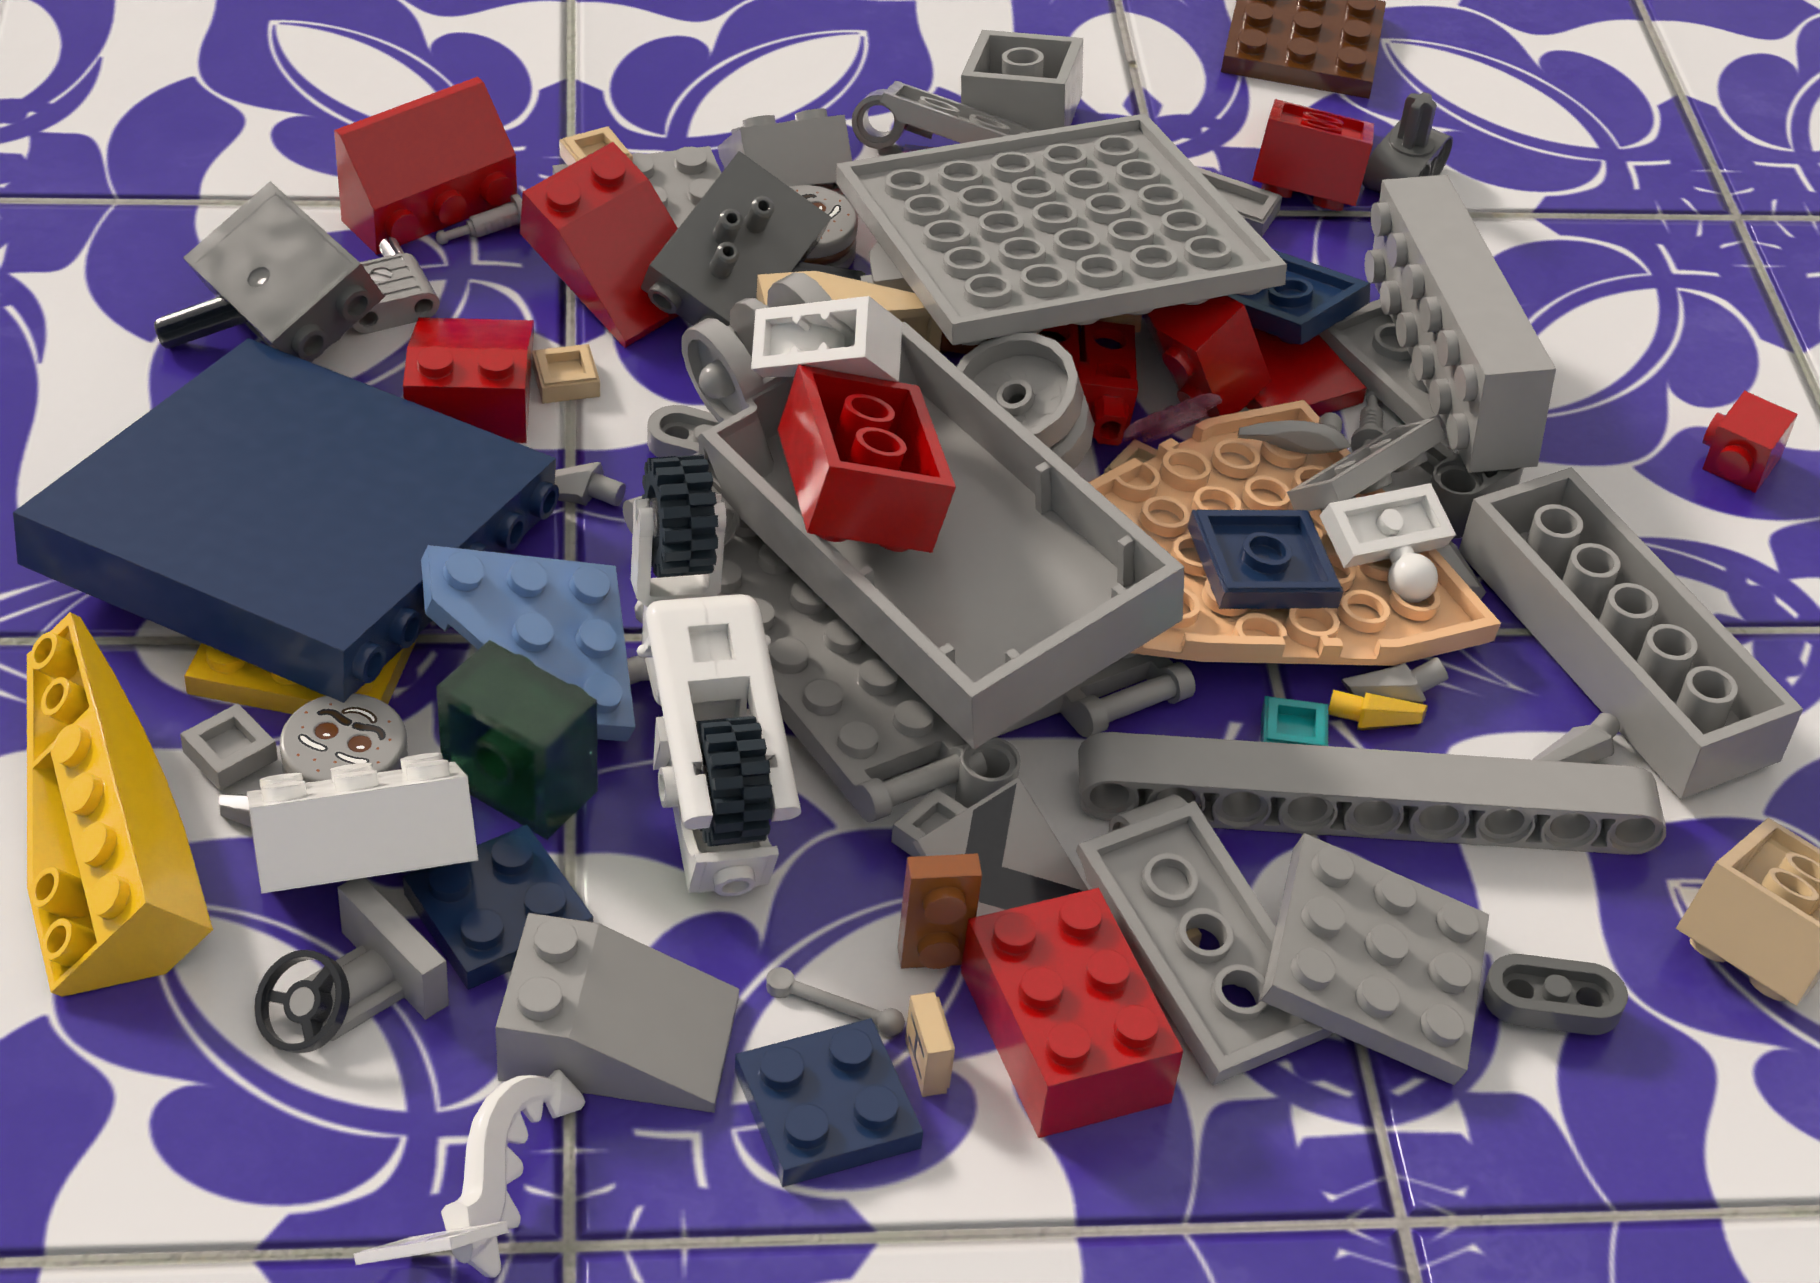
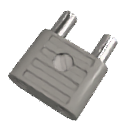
(404, 287)

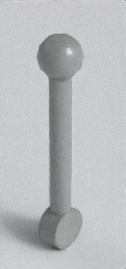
(781, 983)

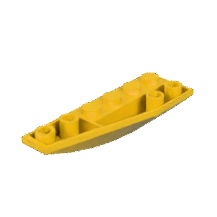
(103, 832)

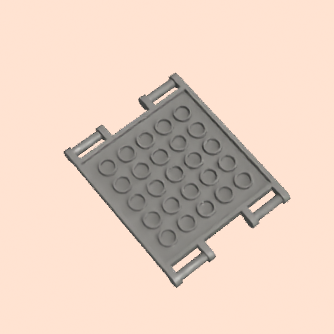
(864, 717)

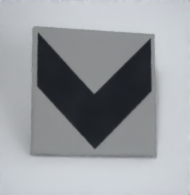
(1014, 847)

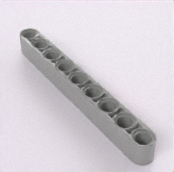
(1377, 792)

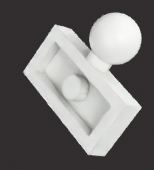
(1393, 528)

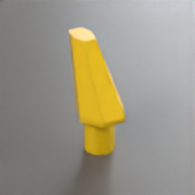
(1376, 710)

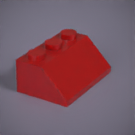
(424, 165)

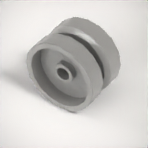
(1038, 387)

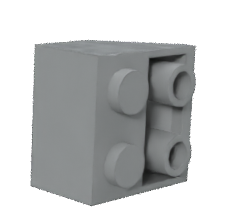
(794, 150)

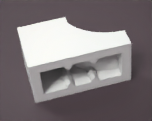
(830, 335)

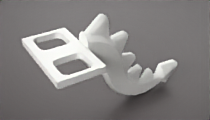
(485, 1205)

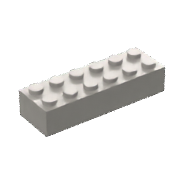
(1460, 324)
(1629, 632)

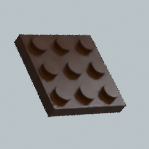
(1307, 43)

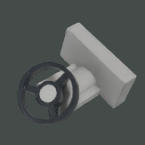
(386, 966)

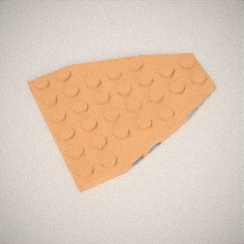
(1248, 474)

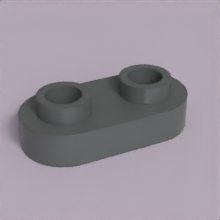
(1549, 994)

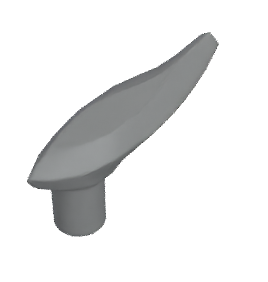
(1300, 435)

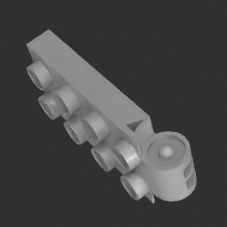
(1031, 566)

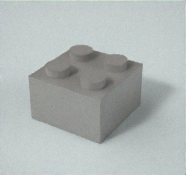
(1025, 78)

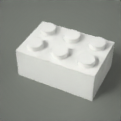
(361, 823)

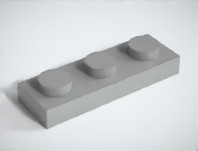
(1369, 466)

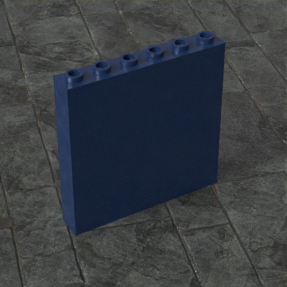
(283, 515)

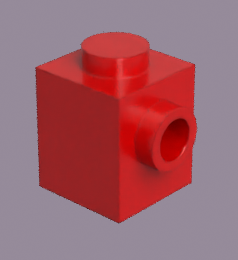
(1747, 440)

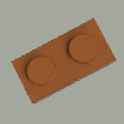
(935, 909)

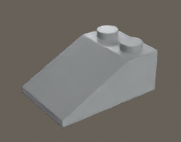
(613, 1016)

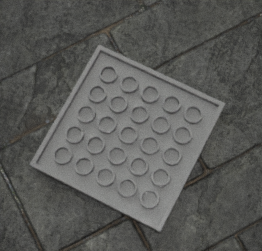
(1056, 228)

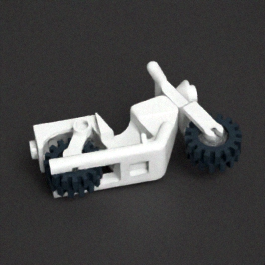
(704, 658)

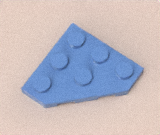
(545, 609)

